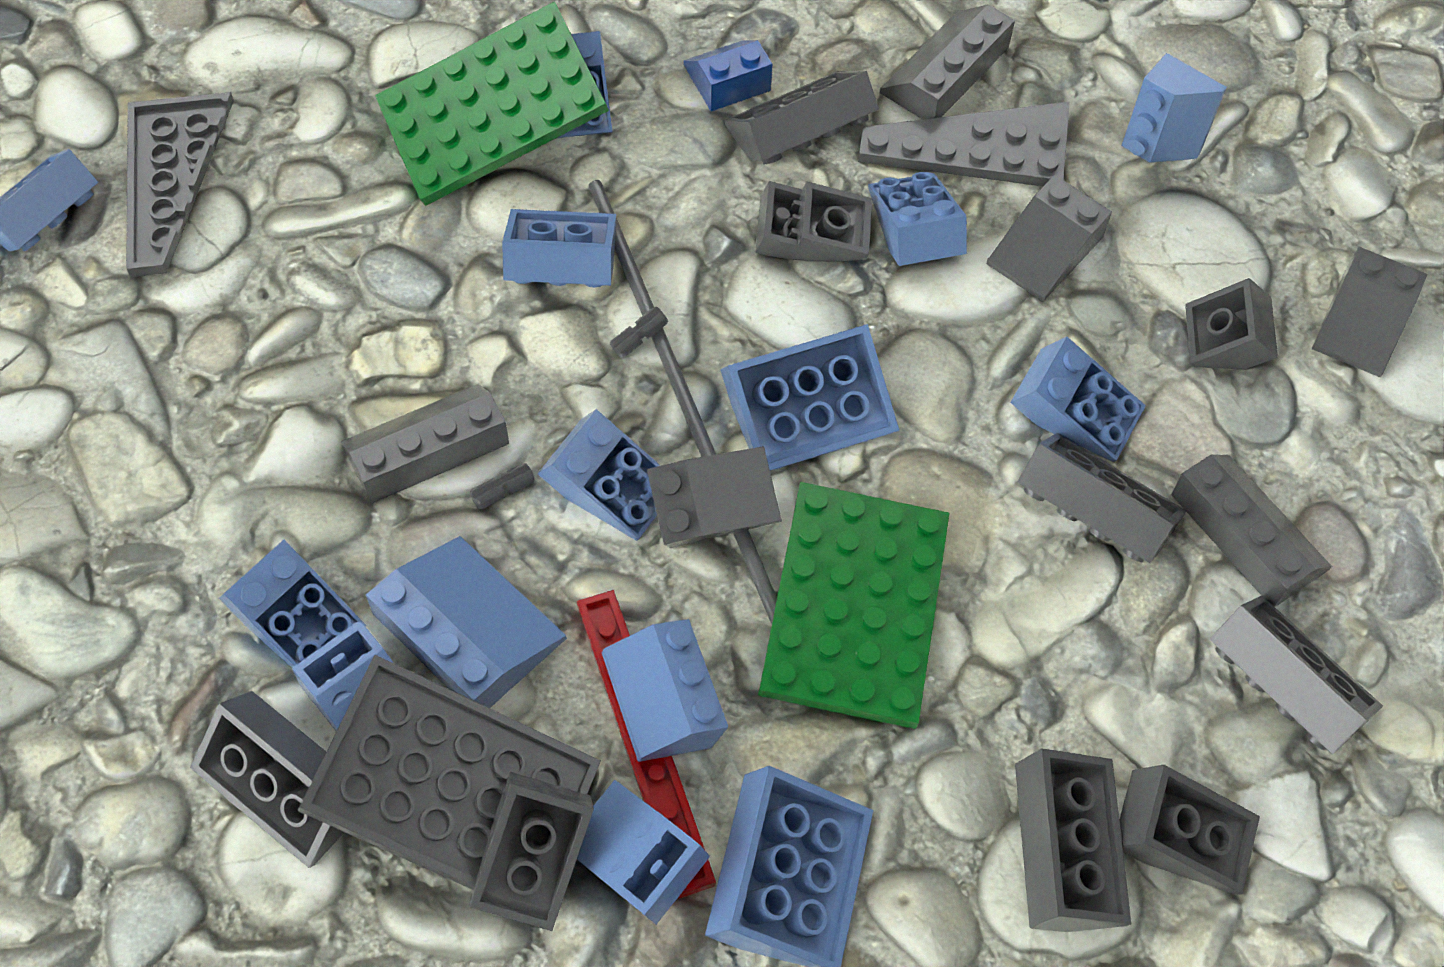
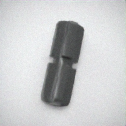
(645, 326)
(494, 489)

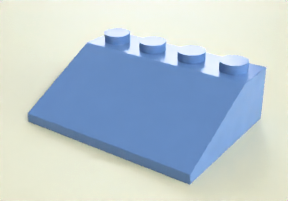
(811, 397)
(464, 621)
(790, 870)

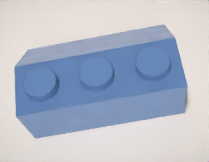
(1173, 112)
(42, 199)
(559, 247)
(665, 691)

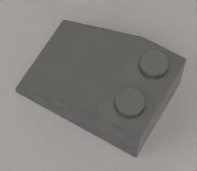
(1050, 238)
(1369, 311)
(713, 496)
(1187, 829)
(531, 851)

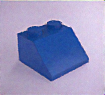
(731, 73)

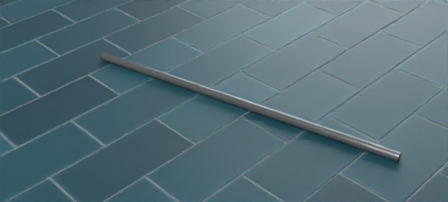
(682, 393)

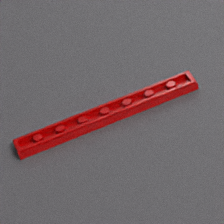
(657, 777)

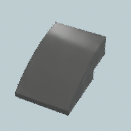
(813, 223)

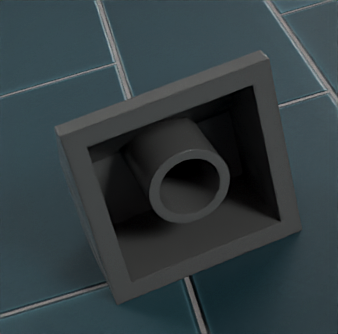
(1232, 328)

